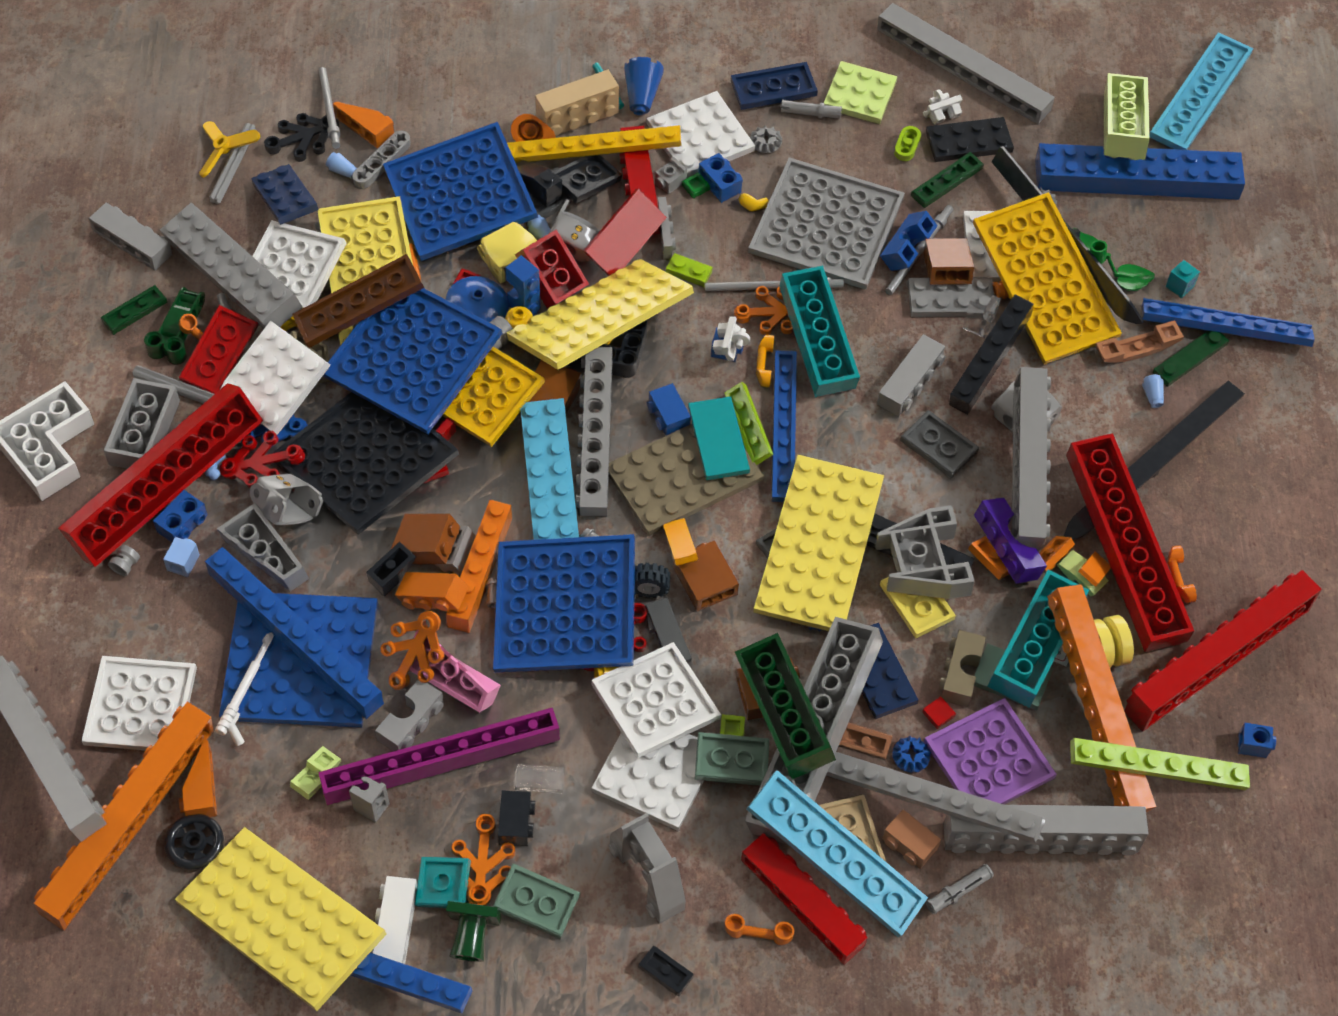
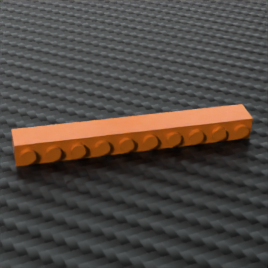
(1097, 689)

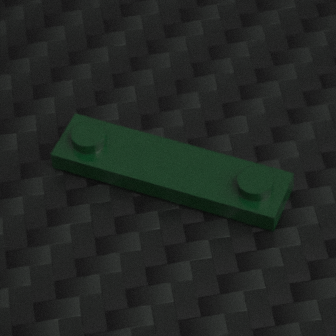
(947, 180)
(1190, 356)

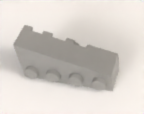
(261, 544)

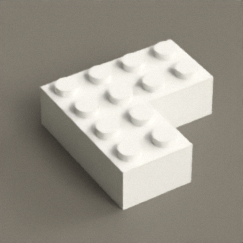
(34, 439)

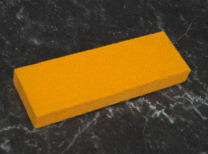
(680, 542)

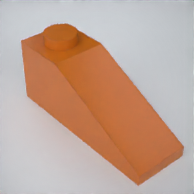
(366, 122)
(199, 786)

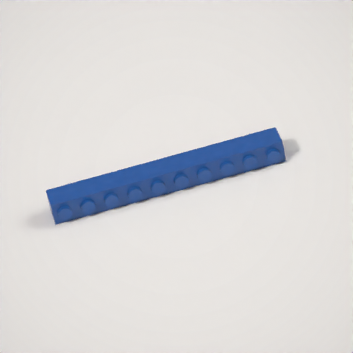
(295, 633)

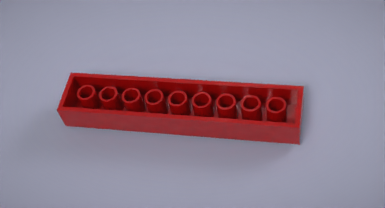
(160, 474)
(1129, 543)
(1221, 650)

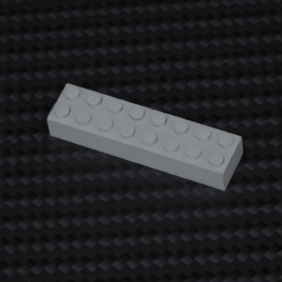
(230, 267)
(1030, 457)
(1065, 830)

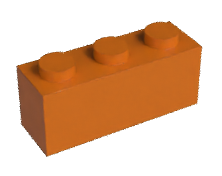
(431, 591)

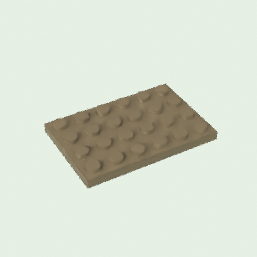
(669, 481)

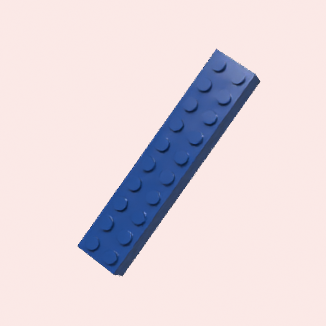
(1160, 174)

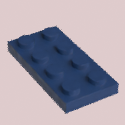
(773, 85)
(284, 194)
(887, 684)

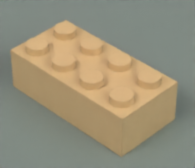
(578, 102)

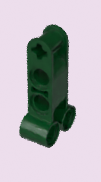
(170, 339)

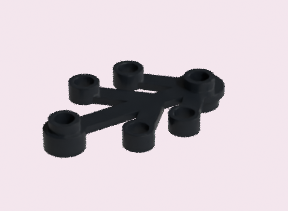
(303, 134)

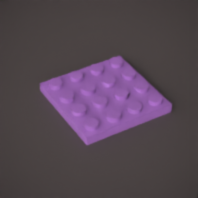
(990, 755)

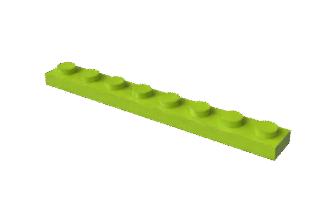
(1159, 764)

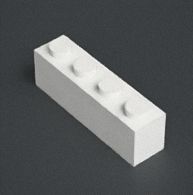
(396, 917)

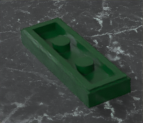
(134, 309)

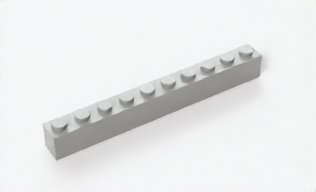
(965, 63)
(47, 754)

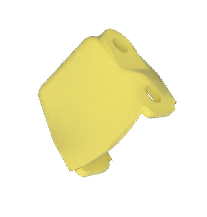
(500, 246)

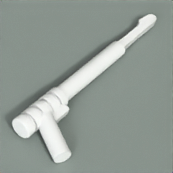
(231, 714)

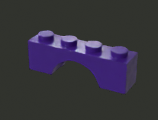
(1020, 560)

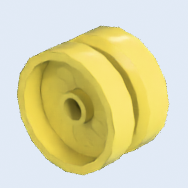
(1116, 640)

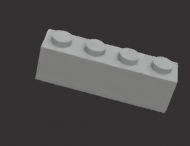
(131, 236)
(911, 375)

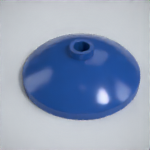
(488, 306)

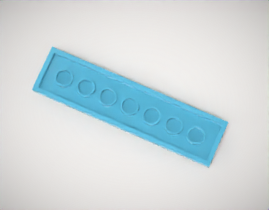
(1201, 92)
(549, 470)
(837, 853)

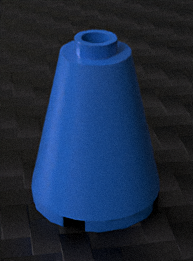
(642, 83)

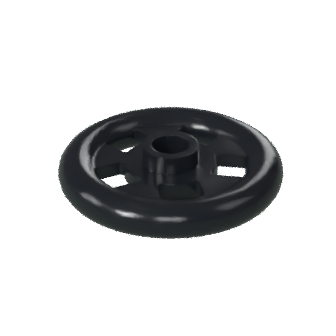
(177, 831)

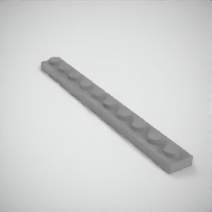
(937, 797)

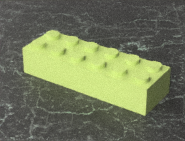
(1126, 116)

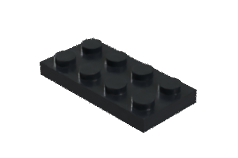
(977, 136)

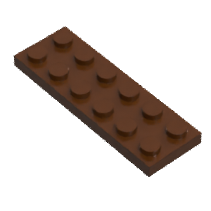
(357, 301)

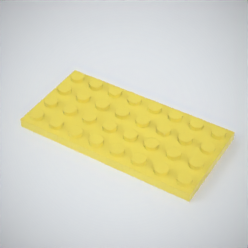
(373, 237)
(599, 313)
(819, 543)
(281, 918)

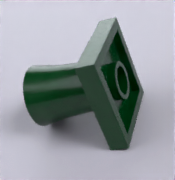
(471, 929)

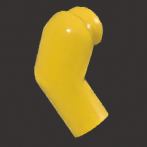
(751, 203)

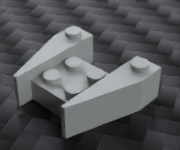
(920, 557)
(660, 870)

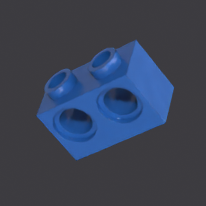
(721, 177)
(176, 515)

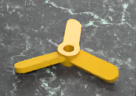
(224, 144)

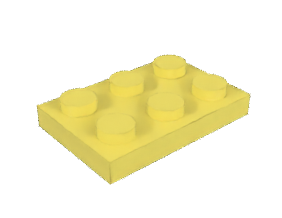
(920, 612)

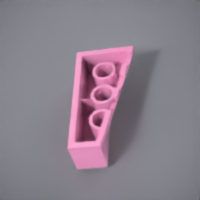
(460, 680)

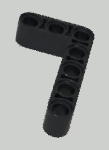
(626, 353)

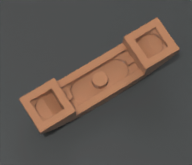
(1141, 345)

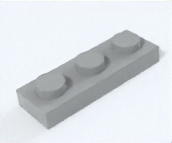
(666, 229)

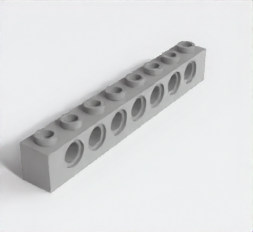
(596, 503)

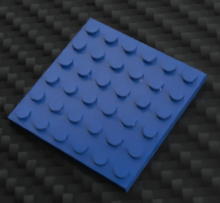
(459, 190)
(413, 357)
(565, 603)
(284, 685)

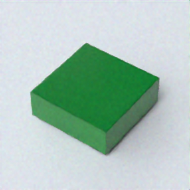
(695, 185)

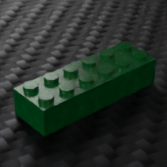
(785, 706)

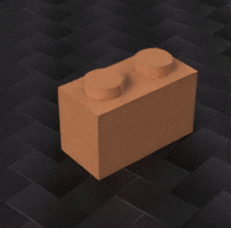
(911, 839)

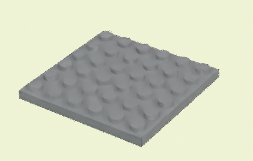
(826, 221)

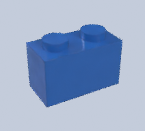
(668, 409)

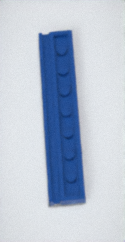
(1228, 322)

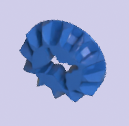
(904, 760)

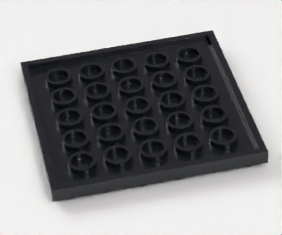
(365, 459)

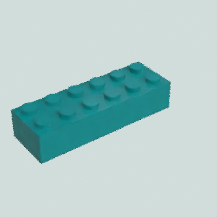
(819, 331)
(1031, 647)

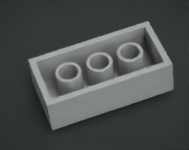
(141, 421)

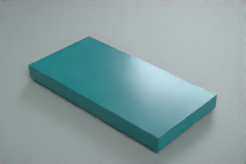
(718, 438)

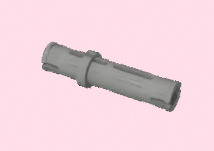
(811, 109)
(952, 893)

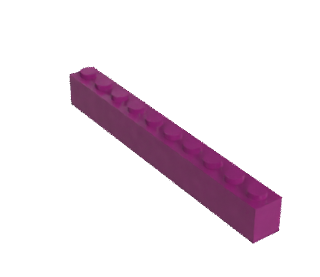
(442, 754)

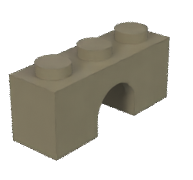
(958, 685)

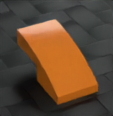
(1094, 568)

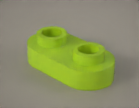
(907, 143)

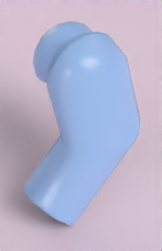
(213, 472)

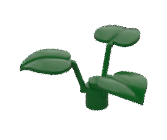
(1129, 276)

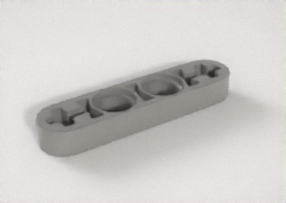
(390, 144)

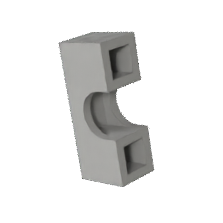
(400, 732)

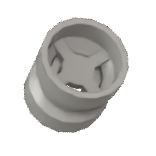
(124, 560)

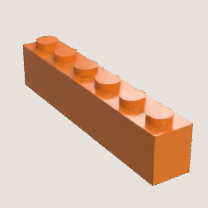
(481, 563)

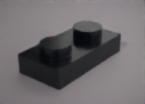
(666, 970)

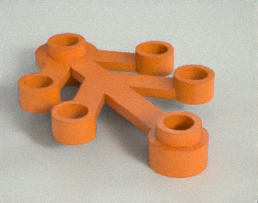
(777, 311)
(416, 648)
(484, 865)

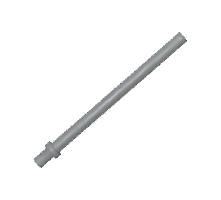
(734, 286)

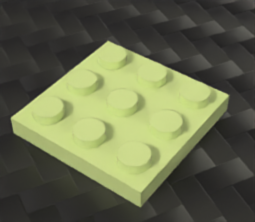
(861, 92)

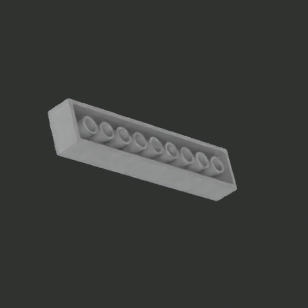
(833, 693)

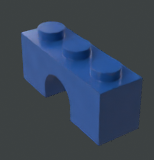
(900, 250)
(526, 285)

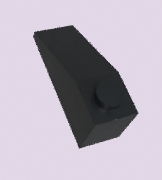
(541, 182)

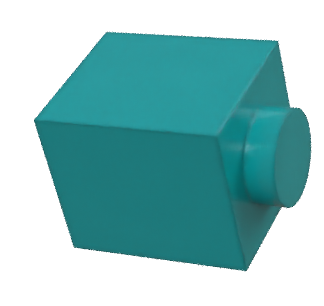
(1182, 279)

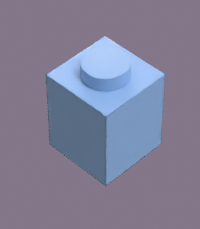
(181, 556)

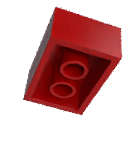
(557, 268)

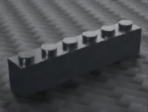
(991, 354)

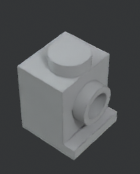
(670, 175)

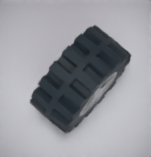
(651, 580)

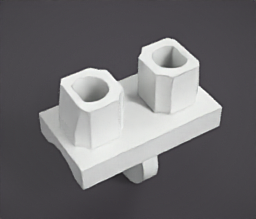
(941, 104)
(734, 339)

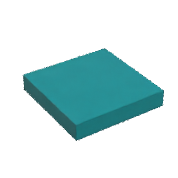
(442, 881)

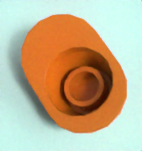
(529, 127)

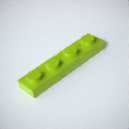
(749, 424)

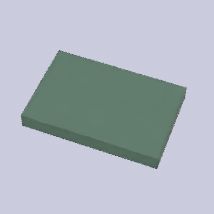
(987, 666)
(731, 758)
(536, 901)

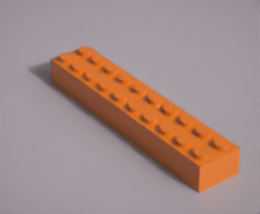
(124, 816)

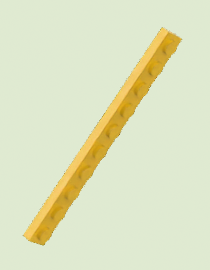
(596, 144)

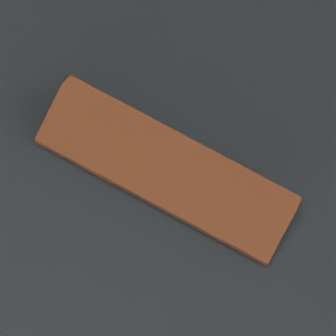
(866, 740)

